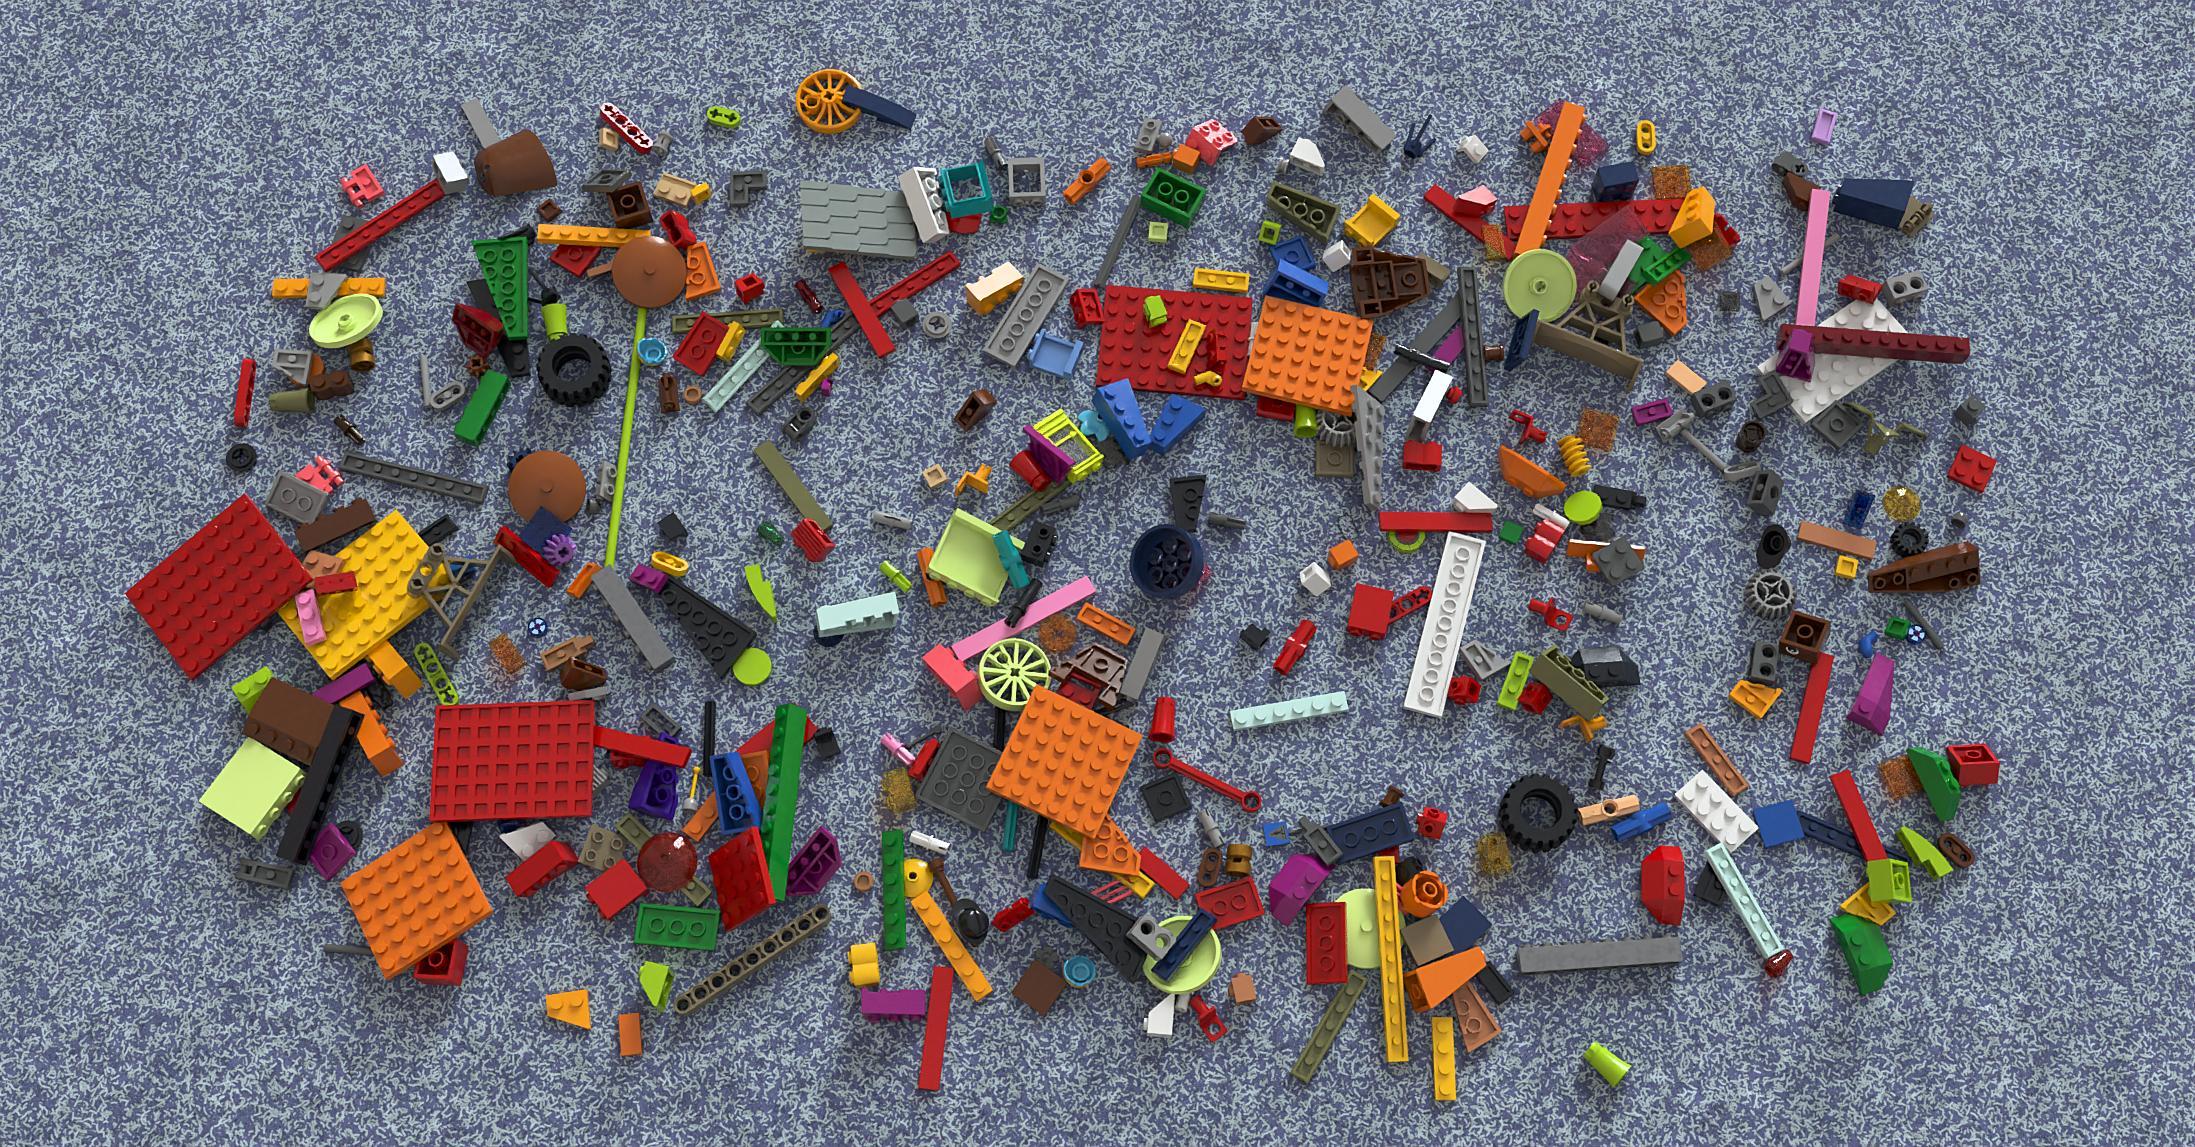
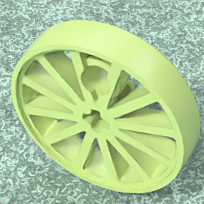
(1010, 669)

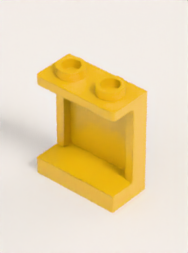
(1371, 222)

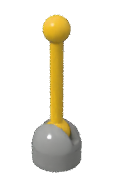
(690, 804)

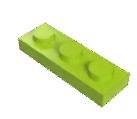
(1515, 681)

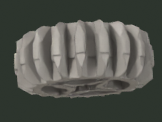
(1339, 428)
(1785, 603)

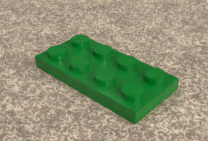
(1649, 255)
(677, 927)

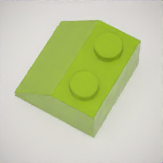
(251, 688)
(1889, 881)
(657, 983)

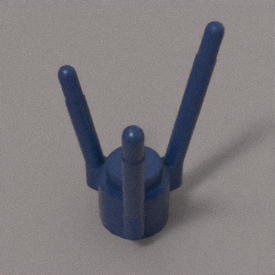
(1413, 148)

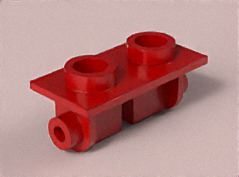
(1730, 234)
(1215, 341)
(1010, 917)

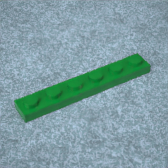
(894, 890)

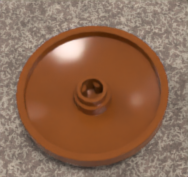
(649, 272)
(547, 481)

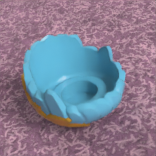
(651, 351)
(1079, 971)

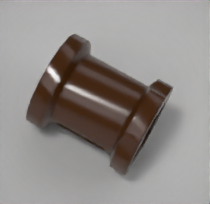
(1494, 352)
(1392, 797)

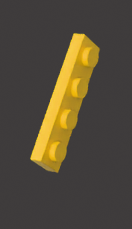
(1443, 1059)

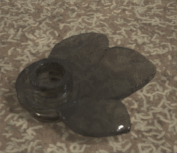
(1112, 454)
(1600, 527)

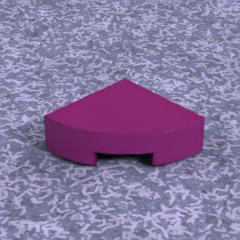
(826, 387)

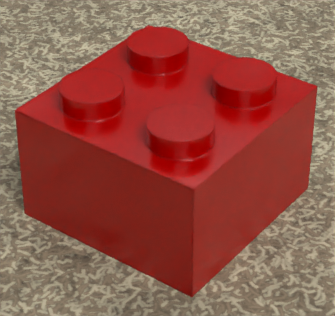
(444, 965)

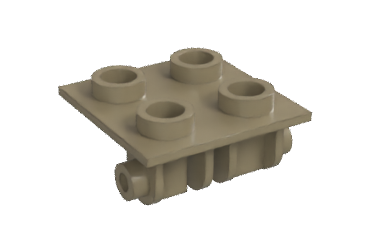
(1915, 216)
(602, 849)

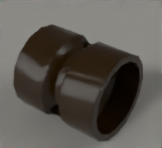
(1750, 436)

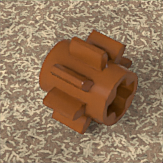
(477, 366)

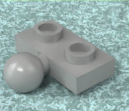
(1150, 135)

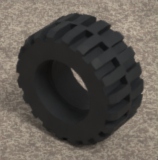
(568, 349)
(1555, 795)

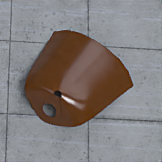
(515, 165)

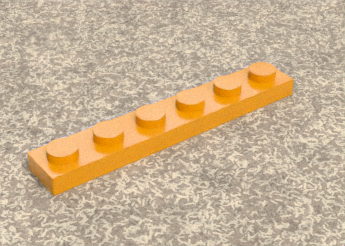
(587, 235)
(299, 287)
(951, 946)

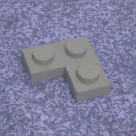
(596, 694)

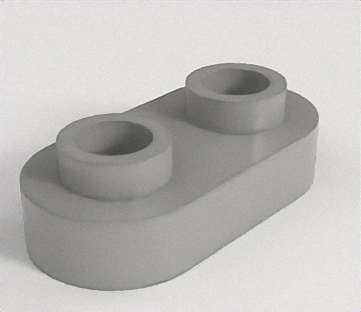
(447, 395)
(1742, 470)

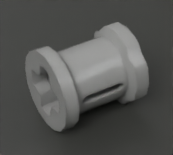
(663, 142)

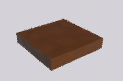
(1039, 987)

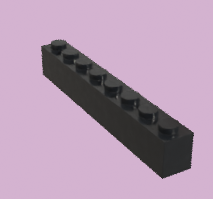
(320, 785)

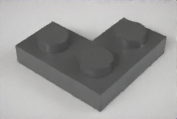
(742, 183)
(1775, 398)

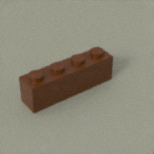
(335, 526)

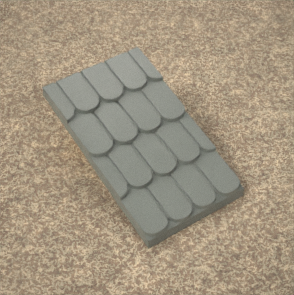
(857, 221)

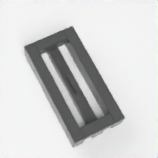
(648, 712)

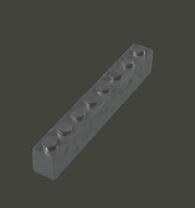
(1598, 956)

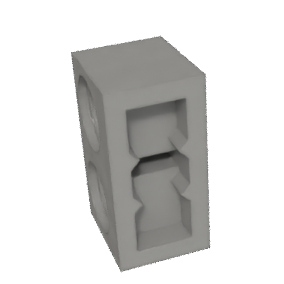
(1902, 285)
(1148, 941)

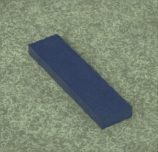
(1184, 945)

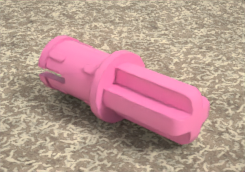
(897, 749)

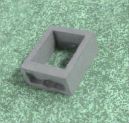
(1026, 165)

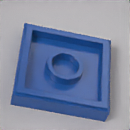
(1293, 251)
(1778, 823)

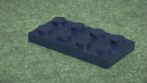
(1371, 833)

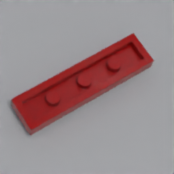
(527, 557)

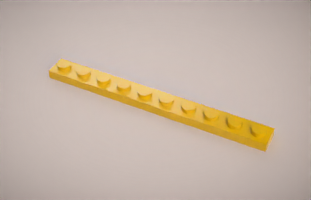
(1390, 959)

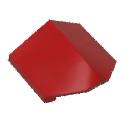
(964, 224)

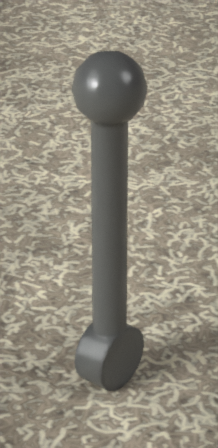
(937, 729)

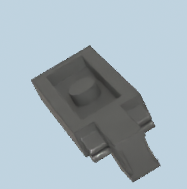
(1320, 841)

